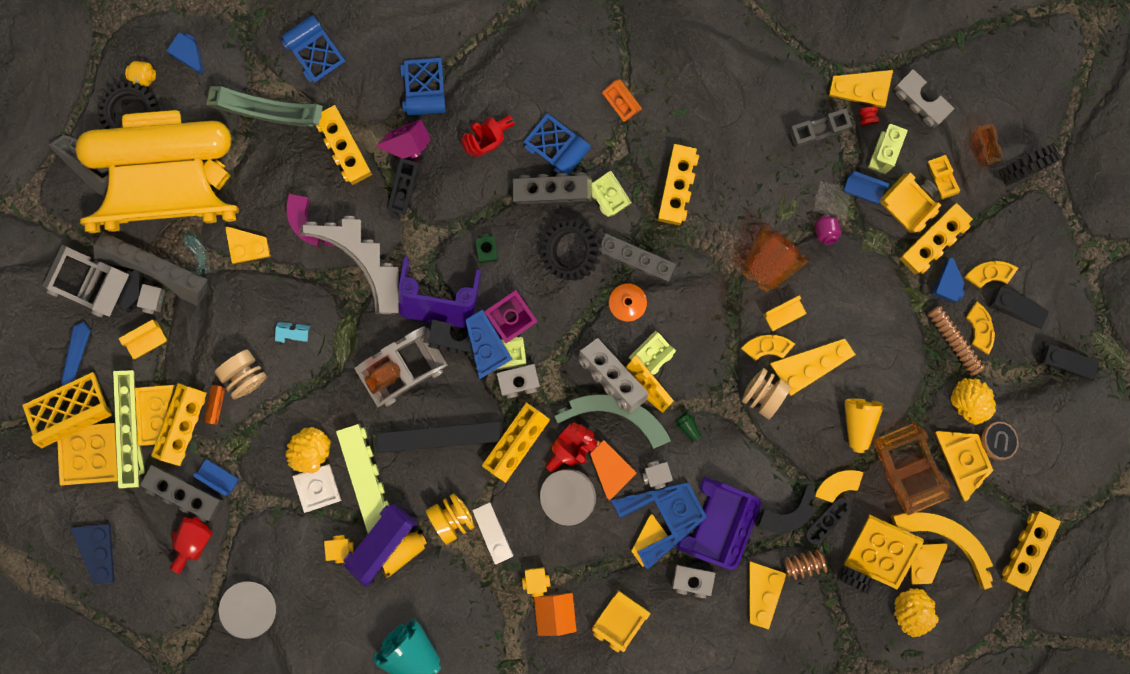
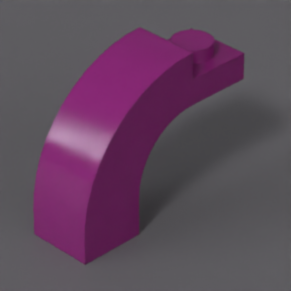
(297, 216)

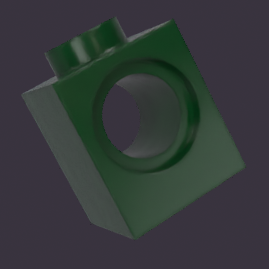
(490, 256)

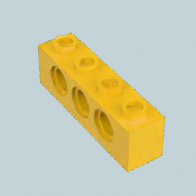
(685, 155)
(360, 170)
(953, 215)
(170, 431)
(515, 442)
(1040, 546)

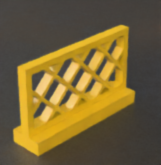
(67, 425)

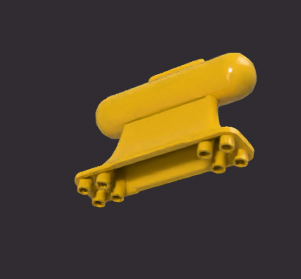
(155, 169)

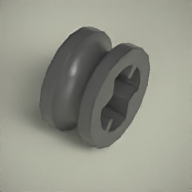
(929, 187)

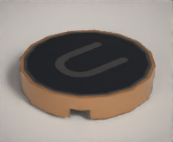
(999, 440)

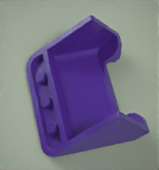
(727, 526)

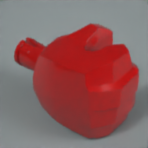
(488, 135)
(571, 446)
(189, 541)

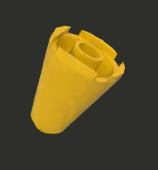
(861, 422)
(407, 550)

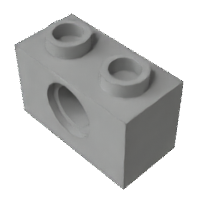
(507, 378)
(704, 577)

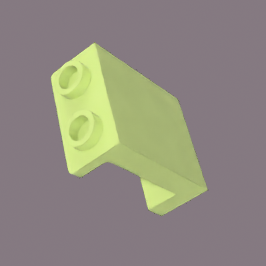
(887, 149)

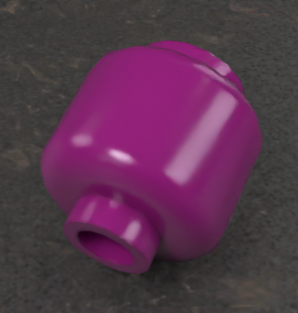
(827, 229)

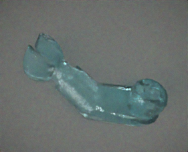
(200, 251)

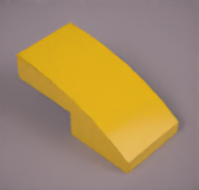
(943, 177)

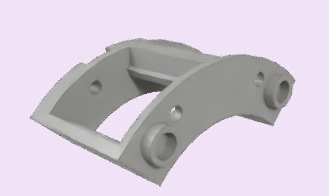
(109, 289)
(431, 355)

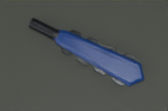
(76, 349)

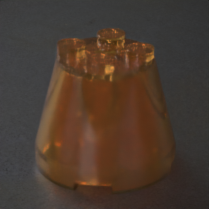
(772, 259)

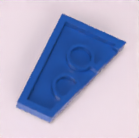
(486, 344)

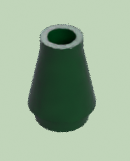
(688, 425)

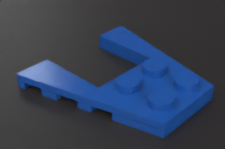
(679, 510)

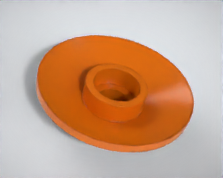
(627, 312)

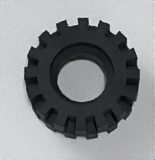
(855, 579)

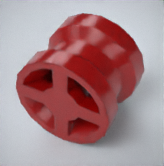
(869, 116)

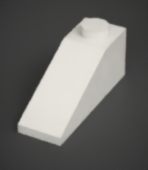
(493, 533)

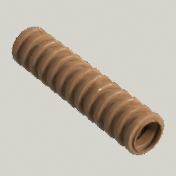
(956, 340)

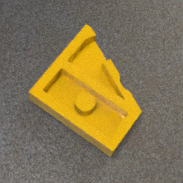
(649, 535)

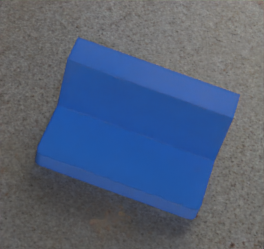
(864, 187)
(216, 478)

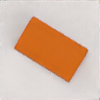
(621, 100)
(214, 404)

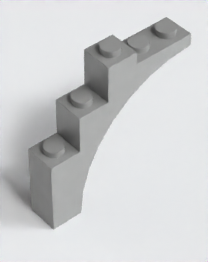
(347, 237)

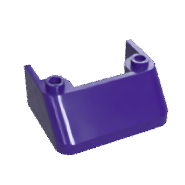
(431, 308)
(379, 544)

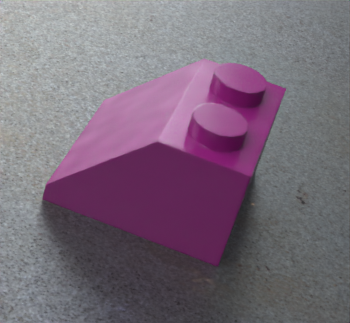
(406, 140)
(510, 316)

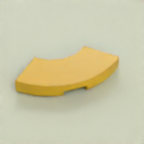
(989, 272)
(982, 328)
(767, 345)
(837, 483)

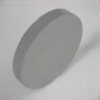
(568, 497)
(247, 610)

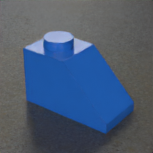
(186, 51)
(950, 283)

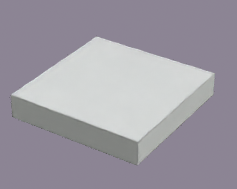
(317, 488)

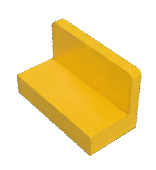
(784, 313)
(143, 339)

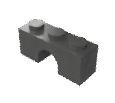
(820, 129)

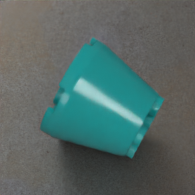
(407, 651)

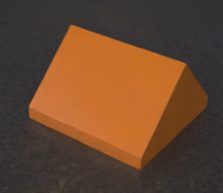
(555, 614)

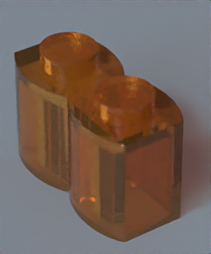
(985, 141)
(382, 376)

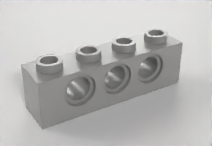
(623, 379)

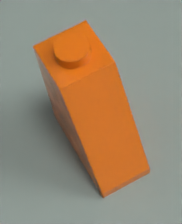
(611, 469)

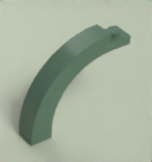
(264, 109)
(640, 417)

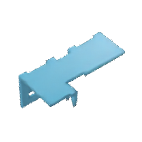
(282, 333)

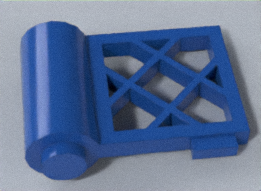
(301, 37)
(423, 101)
(570, 153)

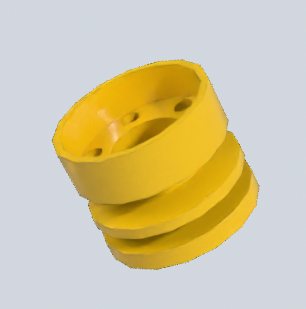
(450, 518)

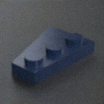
(96, 551)

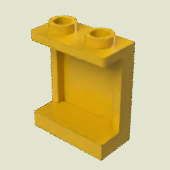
(909, 203)
(620, 621)

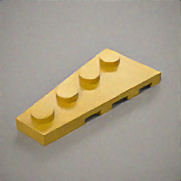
(810, 365)

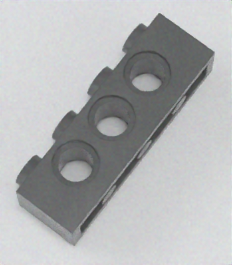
(581, 192)
(636, 258)
(210, 502)

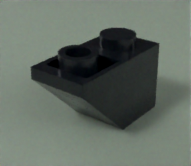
(130, 293)

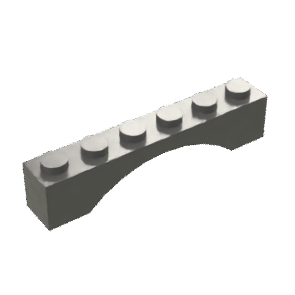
(122, 254)

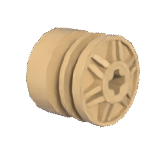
(242, 376)
(765, 393)

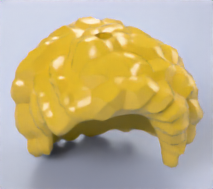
(973, 400)
(308, 450)
(915, 612)

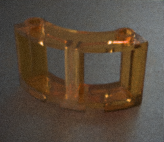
(923, 499)

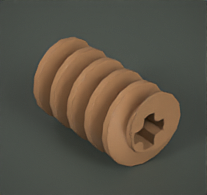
(804, 564)

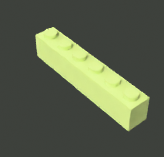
(126, 429)
(363, 473)

